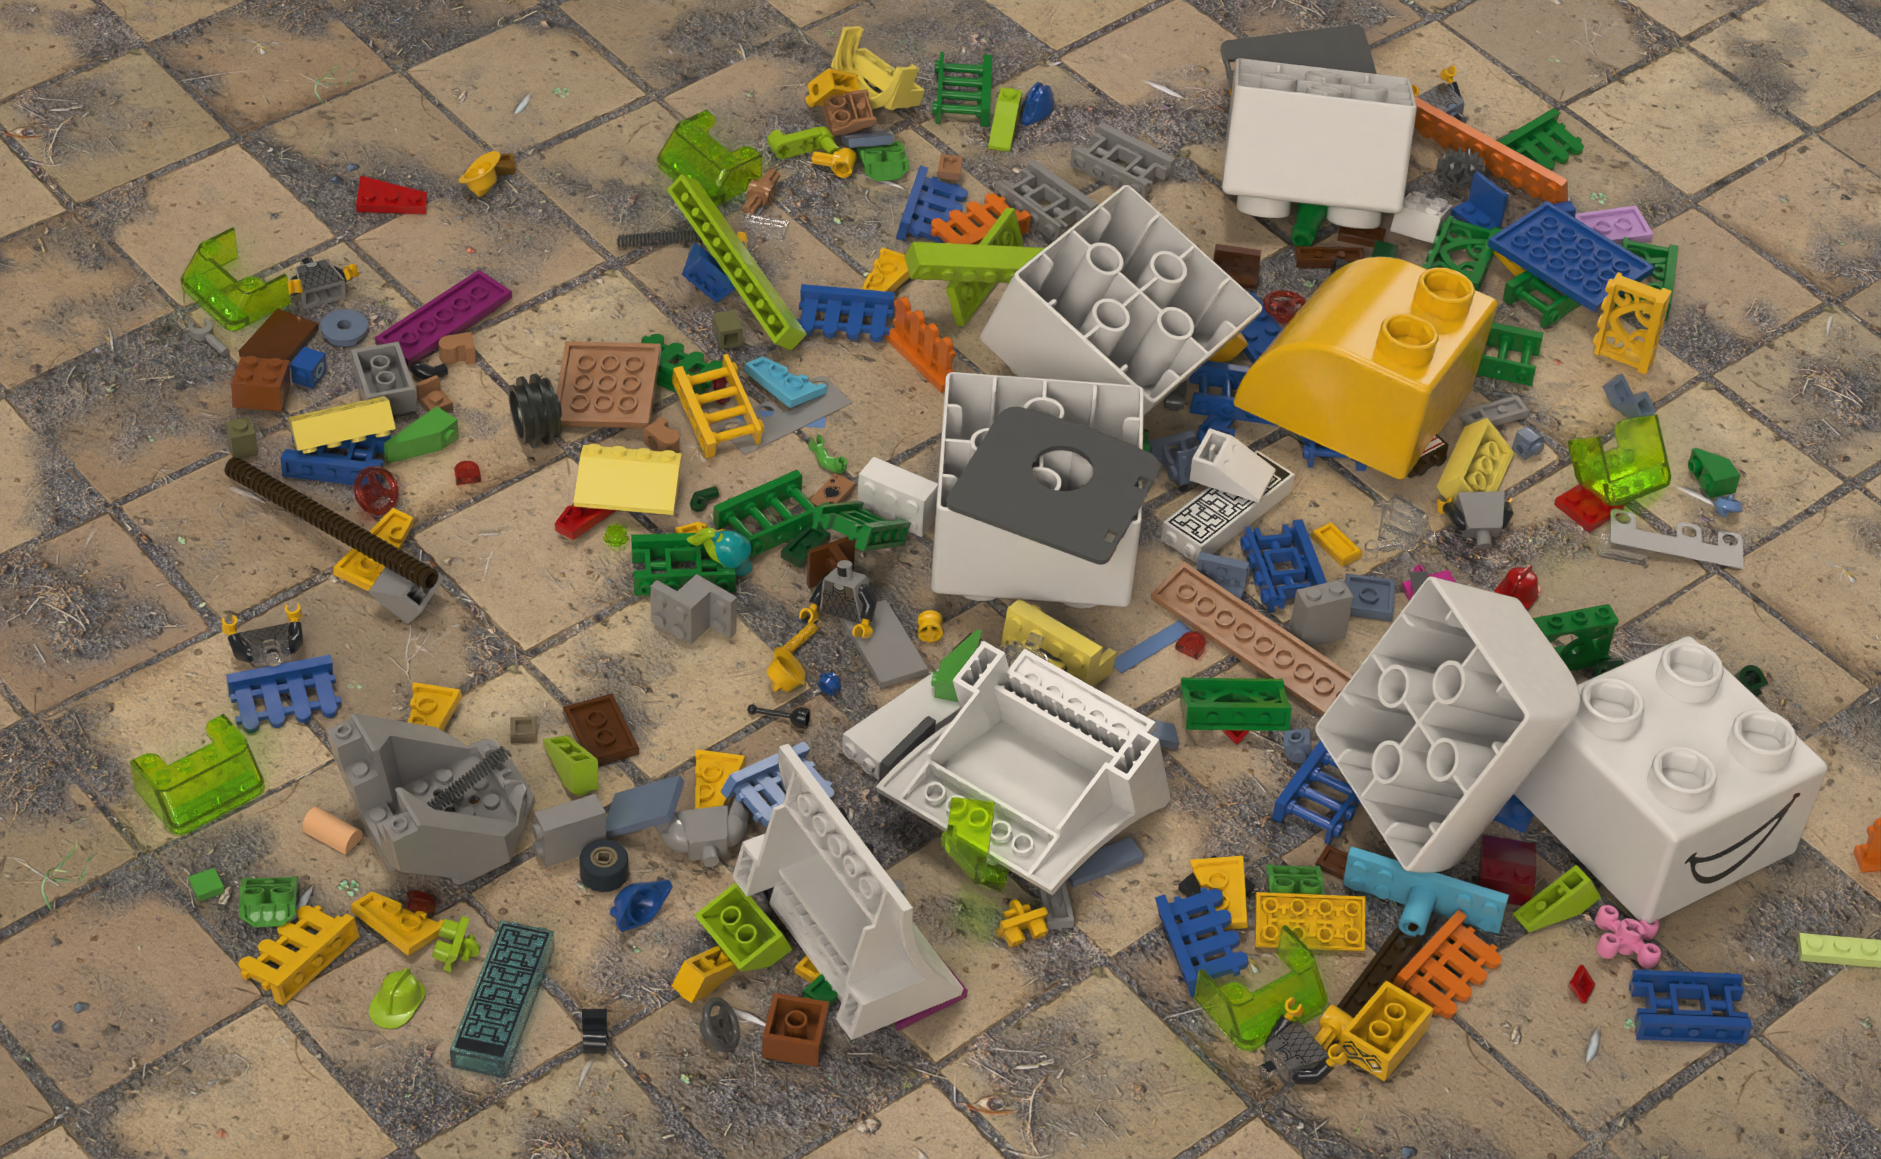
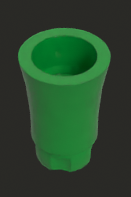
(1307, 223)

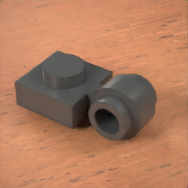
(1176, 398)

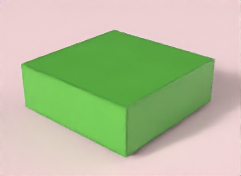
(206, 884)

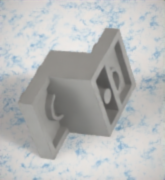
(693, 609)

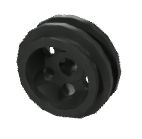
(535, 410)

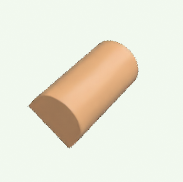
(331, 830)

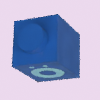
(308, 367)

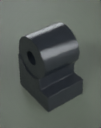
(594, 1031)

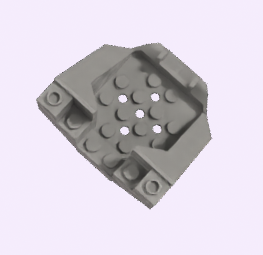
(400, 767)

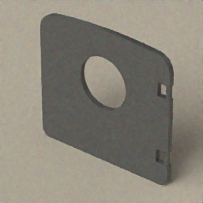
(1328, 48)
(1005, 494)

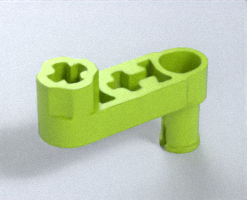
(801, 142)

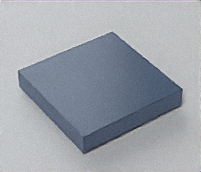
(867, 139)
(1371, 596)

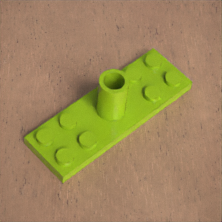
(968, 296)

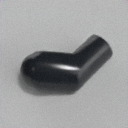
(425, 371)

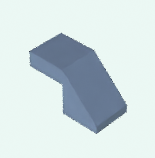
(1625, 401)

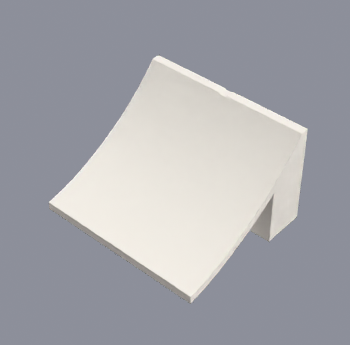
(1050, 754)
(842, 908)

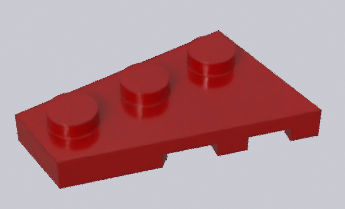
(386, 197)
(578, 520)

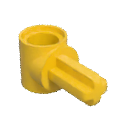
(841, 162)
(1331, 1026)

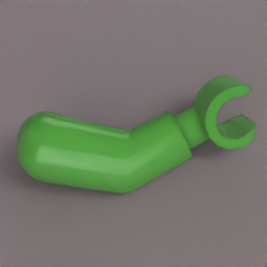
(835, 465)

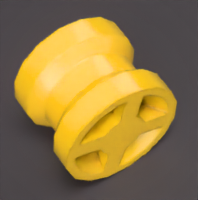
(930, 626)

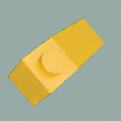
(703, 974)

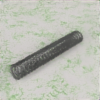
(656, 236)
(465, 780)

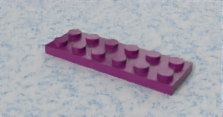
(446, 315)

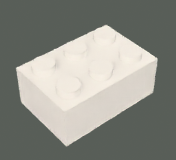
(898, 495)

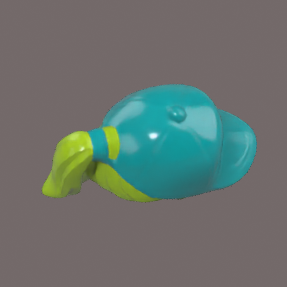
(726, 548)

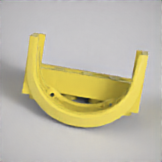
(896, 84)
(1077, 653)

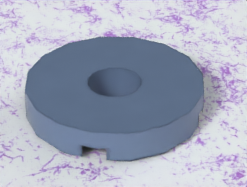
(354, 320)

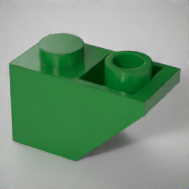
(1713, 473)

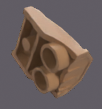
(848, 112)

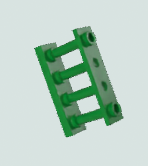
(982, 96)
(1526, 282)
(1514, 339)
(760, 498)

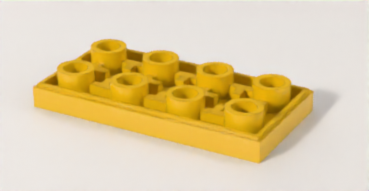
(1317, 920)

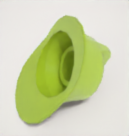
(396, 1000)

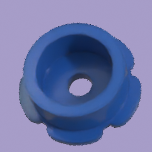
(829, 683)

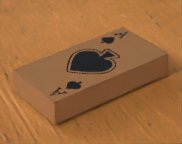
(833, 491)

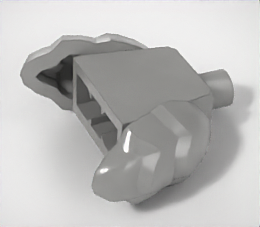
(706, 831)

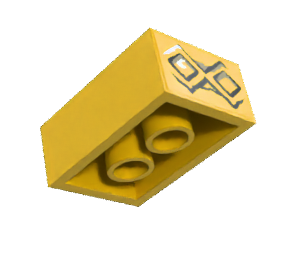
(1385, 1030)

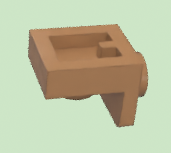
(950, 167)
(431, 395)

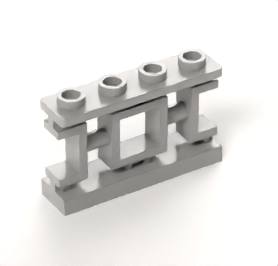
(1127, 149)
(1052, 188)

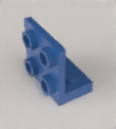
(1484, 206)
(707, 274)

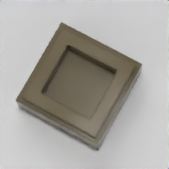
(523, 729)

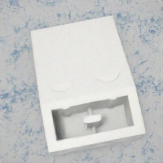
(1421, 217)
(1230, 467)

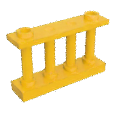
(701, 421)

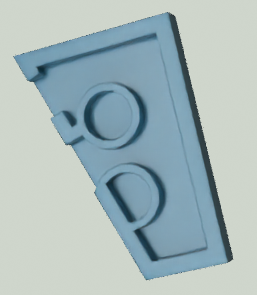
(783, 385)

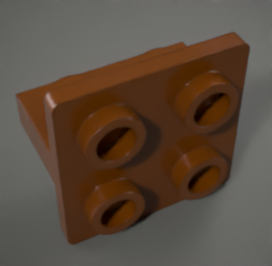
(1239, 263)
(824, 559)

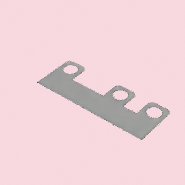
(784, 423)
(1679, 546)

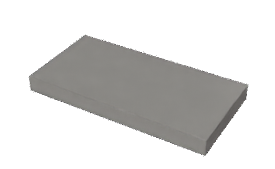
(889, 650)

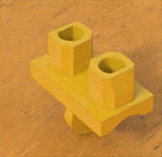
(1021, 920)

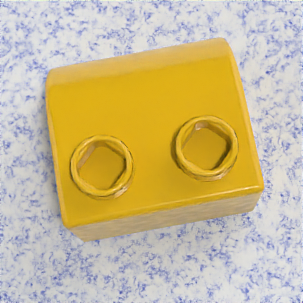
(1374, 361)

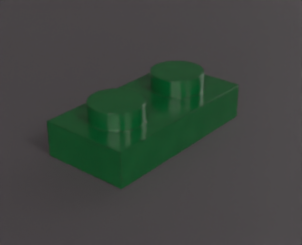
(797, 550)

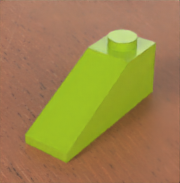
(1005, 119)
(573, 764)
(1559, 901)

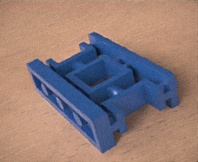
(335, 467)
(1300, 555)
(1689, 1024)

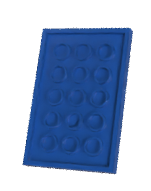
(1568, 254)

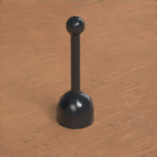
(798, 717)

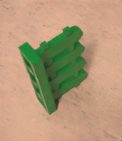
(1539, 133)
(689, 362)

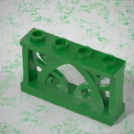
(1476, 238)
(1662, 259)
(1583, 623)
(1235, 704)

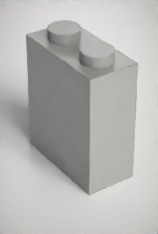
(1321, 613)
(567, 829)

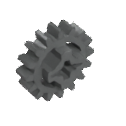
(1458, 168)

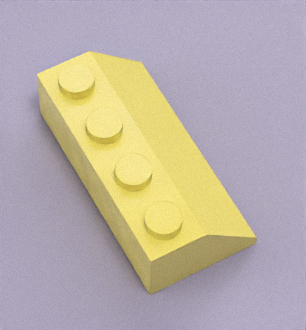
(342, 423)
(1476, 461)

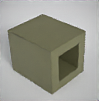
(727, 329)
(241, 438)

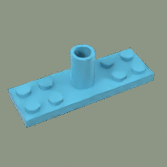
(1423, 893)

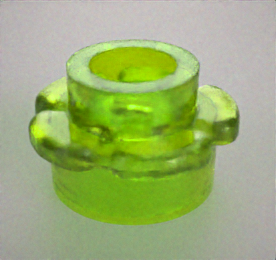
(615, 535)

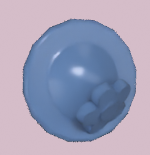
(1727, 505)

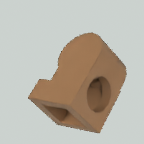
(457, 348)
(662, 436)

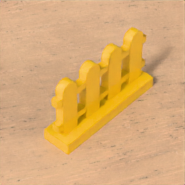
(304, 965)

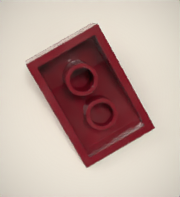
(1508, 868)

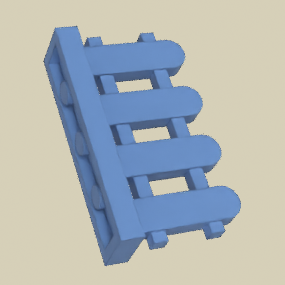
(764, 778)

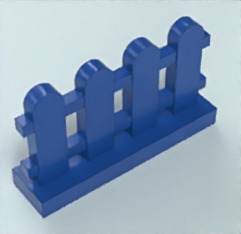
(929, 200)
(846, 301)
(284, 678)
(1199, 926)

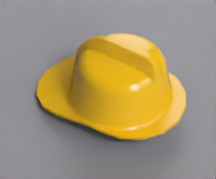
(481, 173)
(785, 671)

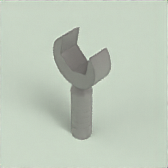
(206, 333)

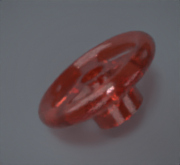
(1284, 308)
(365, 496)

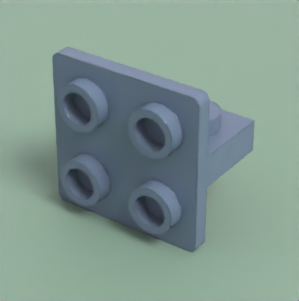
(1224, 571)

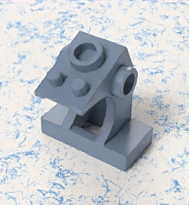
(1175, 460)

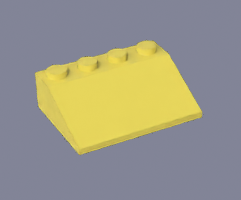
(628, 479)

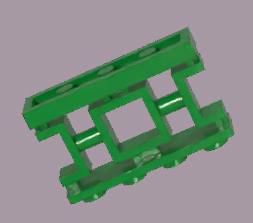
(861, 525)
(674, 548)

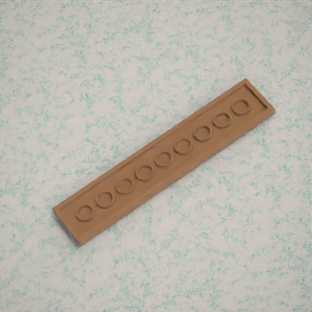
(1251, 637)

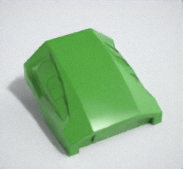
(884, 161)
(1294, 879)
(268, 900)

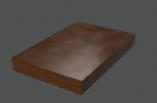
(280, 336)
(601, 729)

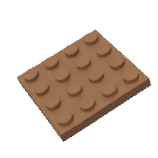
(608, 384)

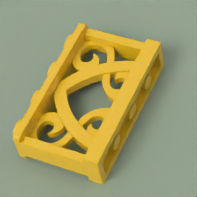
(1656, 305)

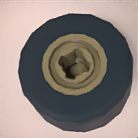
(604, 865)

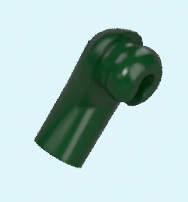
(700, 498)
(1606, 665)

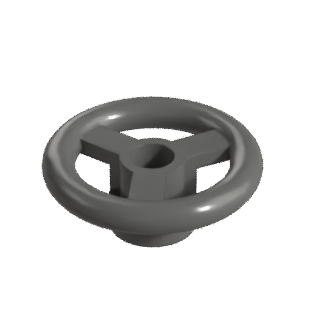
(717, 1026)

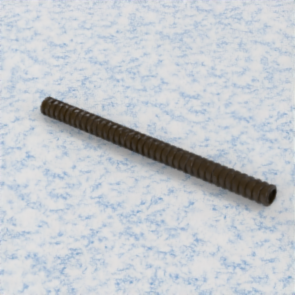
(332, 523)

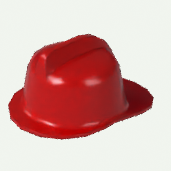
(1520, 584)

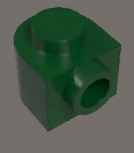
(1752, 679)

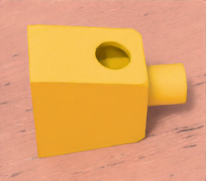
(830, 83)

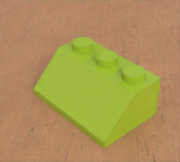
(743, 930)

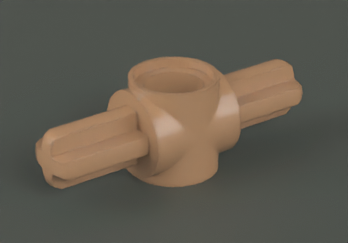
(761, 192)

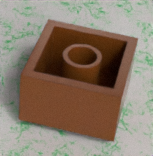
(261, 383)
(795, 1029)

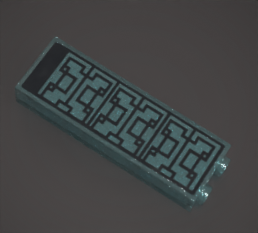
(502, 999)

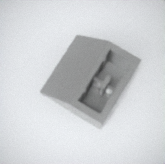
(401, 595)

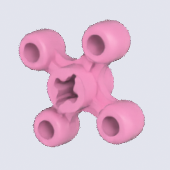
(1627, 937)

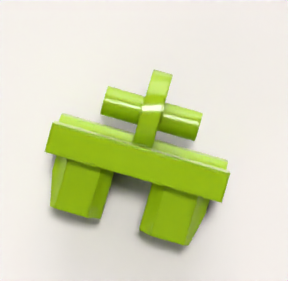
(464, 946)

